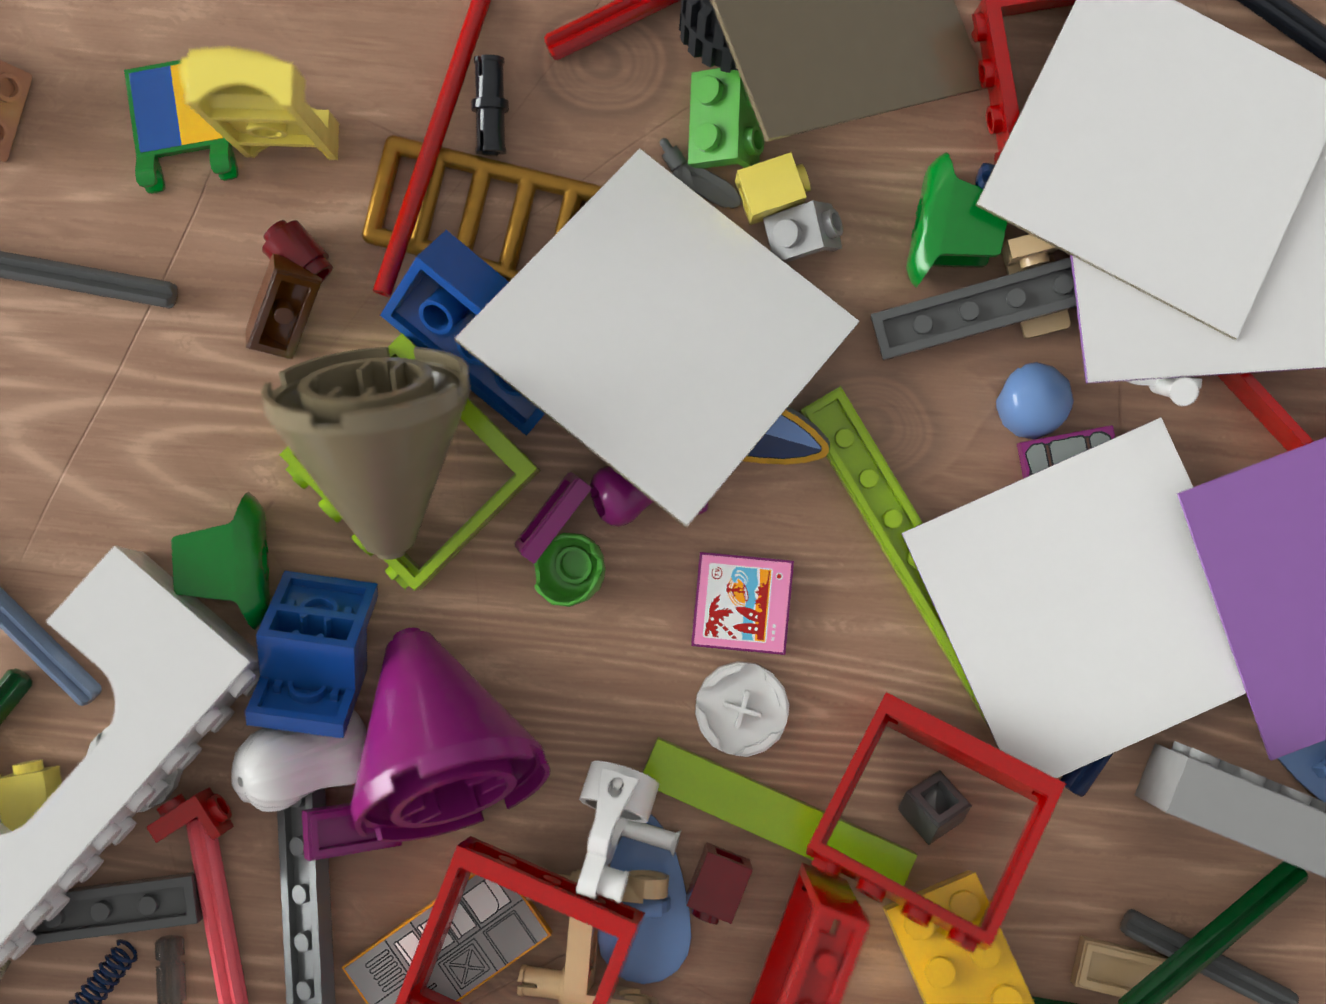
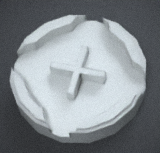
(742, 709)

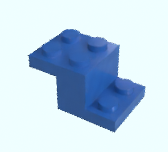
(312, 654)

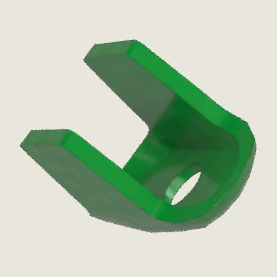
(950, 226)
(227, 562)

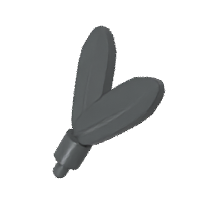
(698, 179)

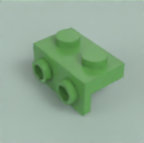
(722, 122)

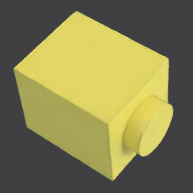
(772, 187)
(26, 791)

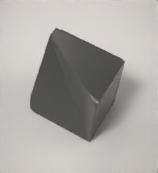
(934, 807)

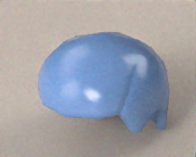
(1035, 401)

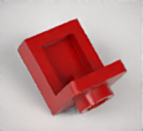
(206, 806)

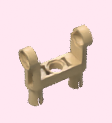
(576, 980)

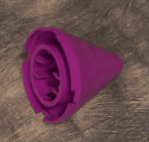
(438, 747)

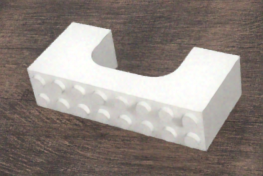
(172, 683)

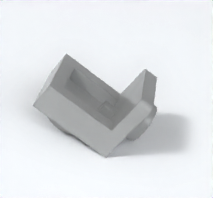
(804, 230)

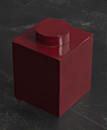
(718, 884)

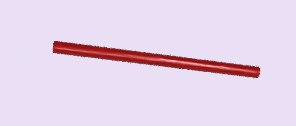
(431, 148)

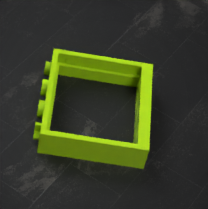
(404, 569)

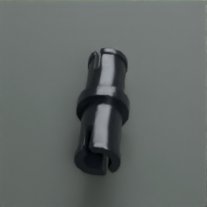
(489, 105)

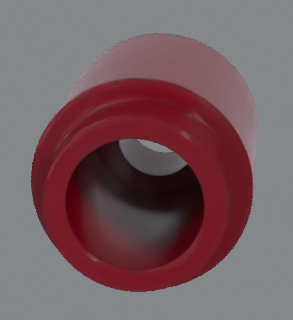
(298, 246)

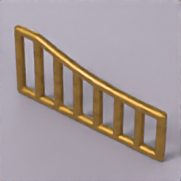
(482, 170)

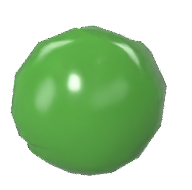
(570, 570)

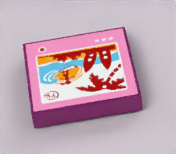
(742, 603)

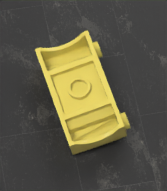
(255, 101)

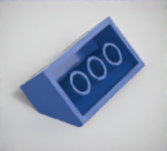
(438, 300)

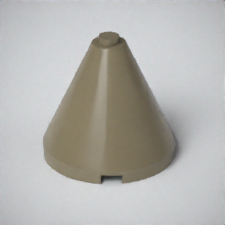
(372, 434)

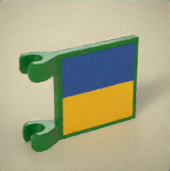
(169, 126)

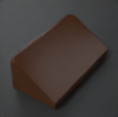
(281, 308)

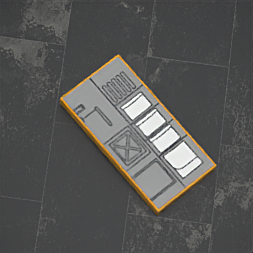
(484, 938)

